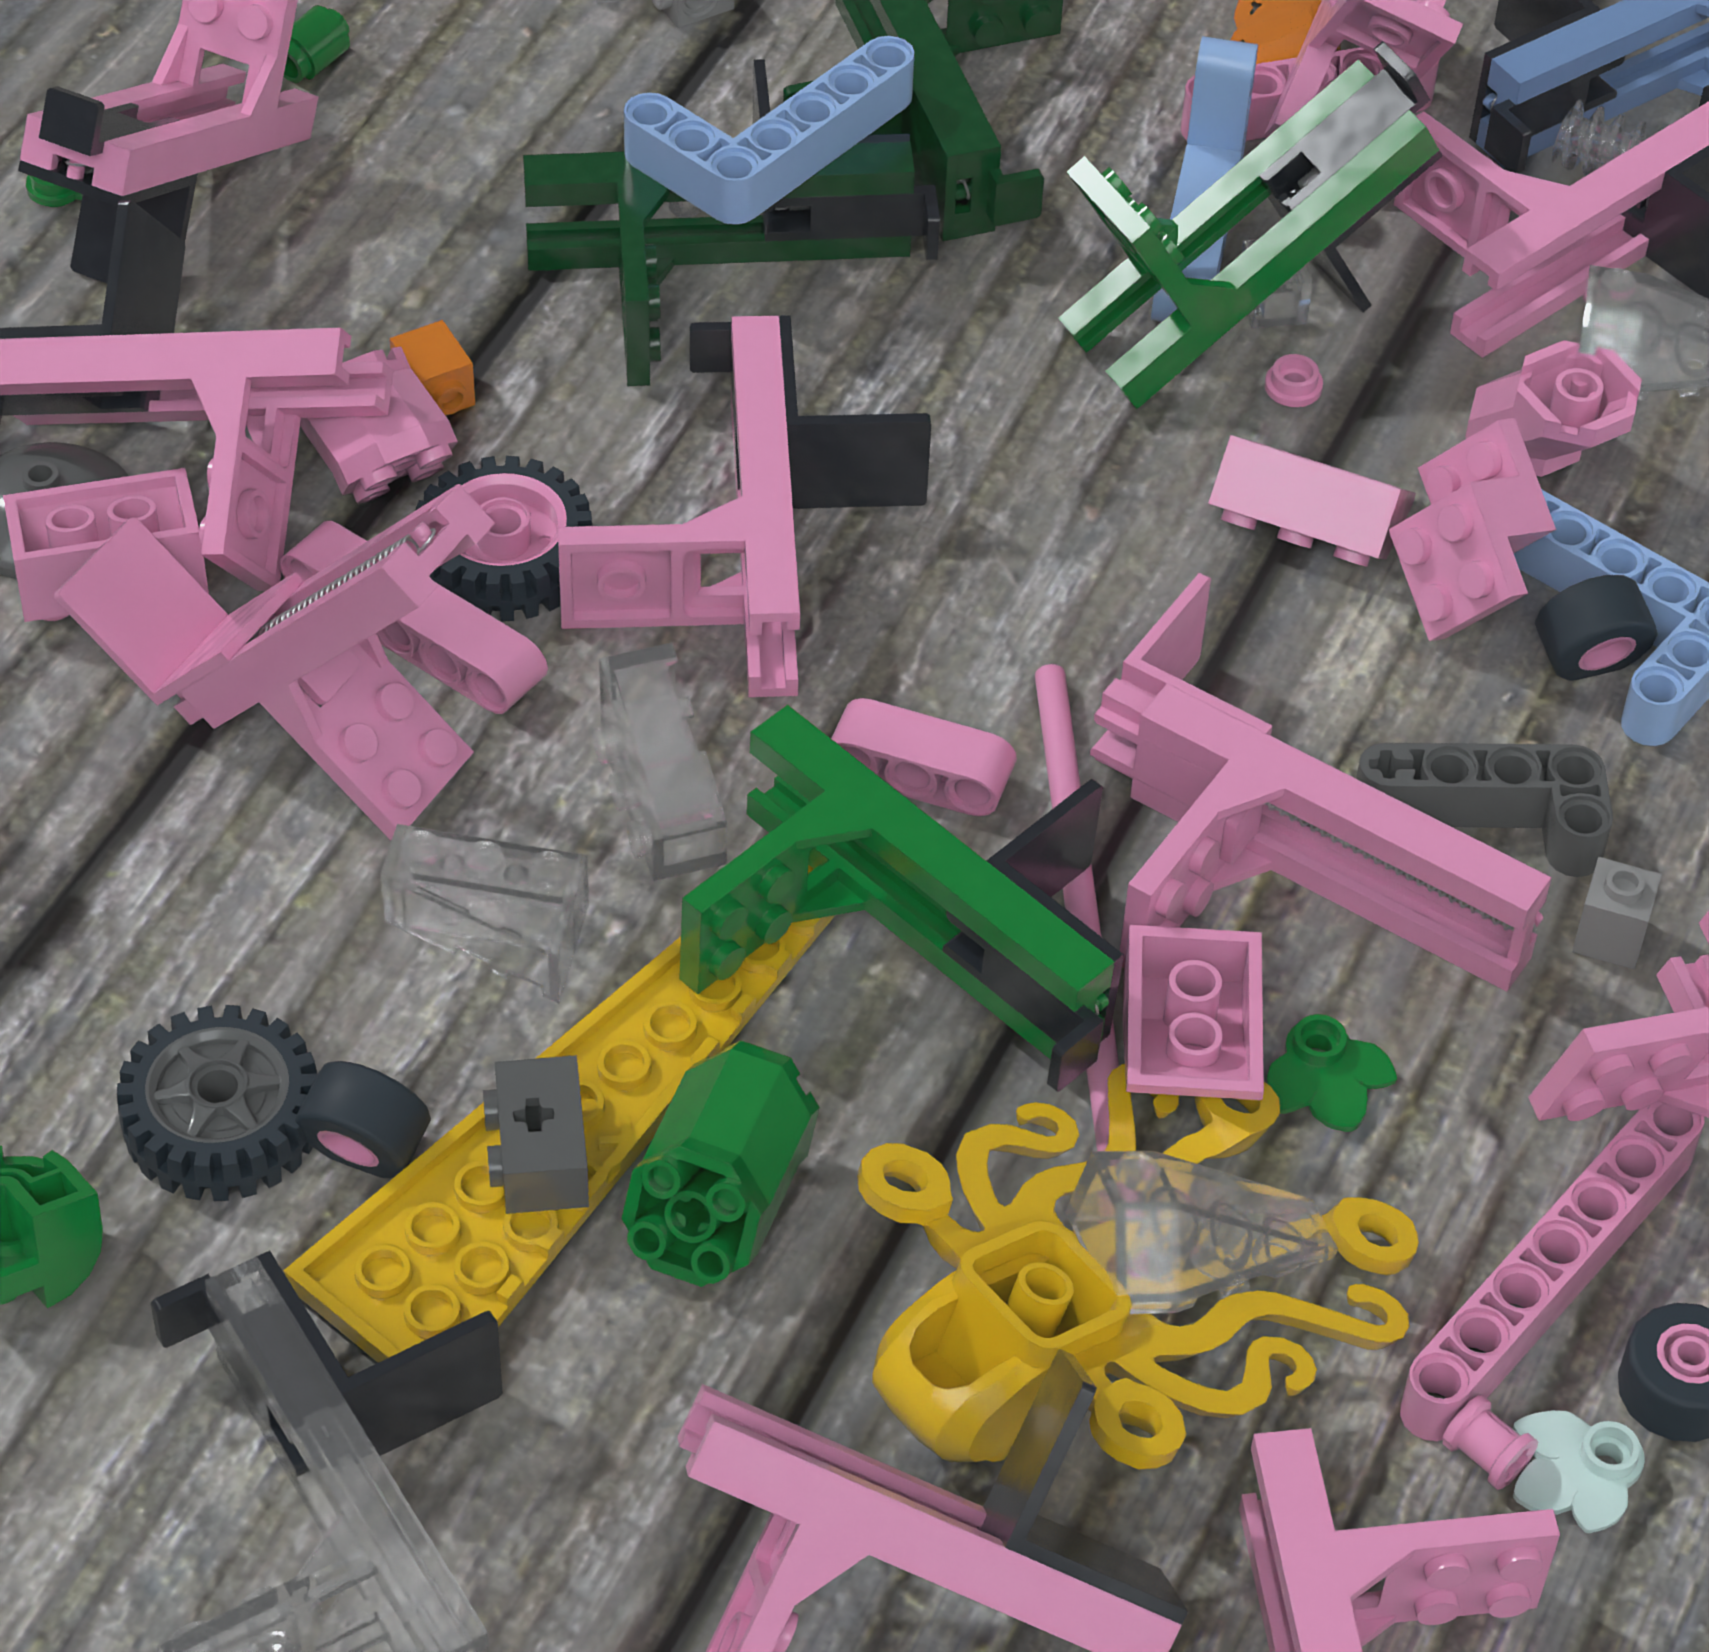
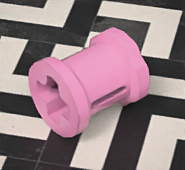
(1489, 1442)

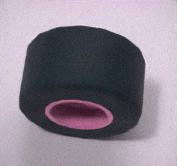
(1596, 627)
(363, 1118)
(1667, 1372)

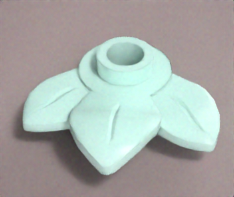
(1571, 1476)

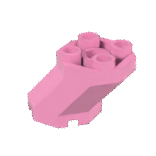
(1561, 403)
(376, 450)

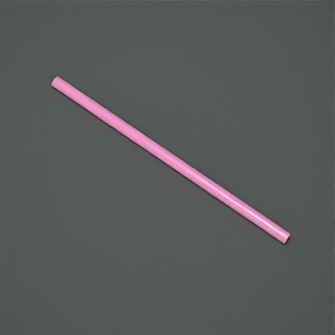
(1080, 892)

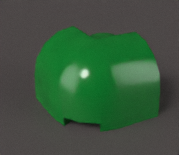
(46, 1227)

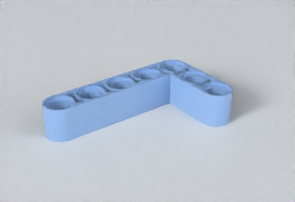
(1214, 140)
(780, 151)
(1676, 675)

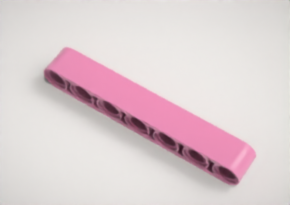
(1617, 1192)

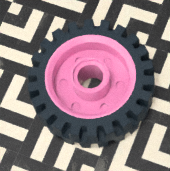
(519, 556)

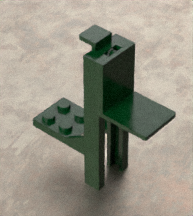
(945, 122)

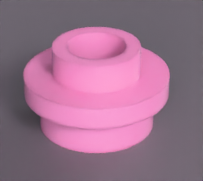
(1294, 381)

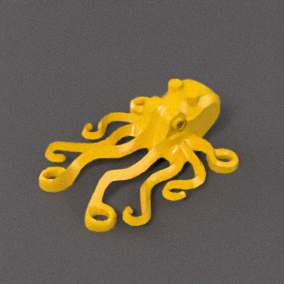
(983, 1338)

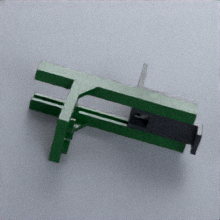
(847, 210)

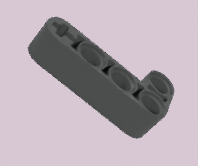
(1504, 787)

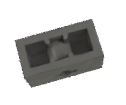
(540, 1134)

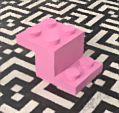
(1465, 541)

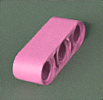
(928, 755)

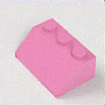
(1308, 500)
(65, 525)

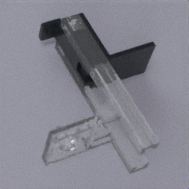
(330, 1446)

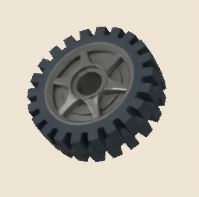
(173, 1112)

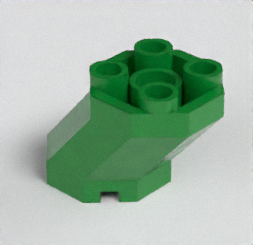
(719, 1164)

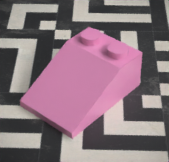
(1193, 1012)

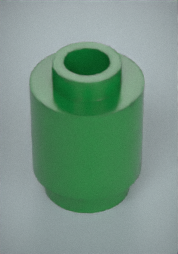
(315, 43)

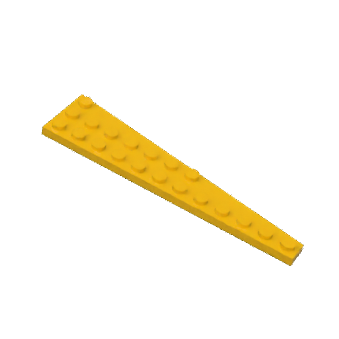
(437, 1235)

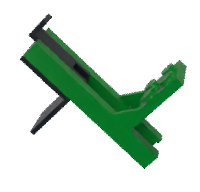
(1322, 175)
(879, 853)

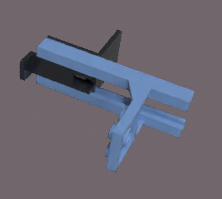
(1579, 52)

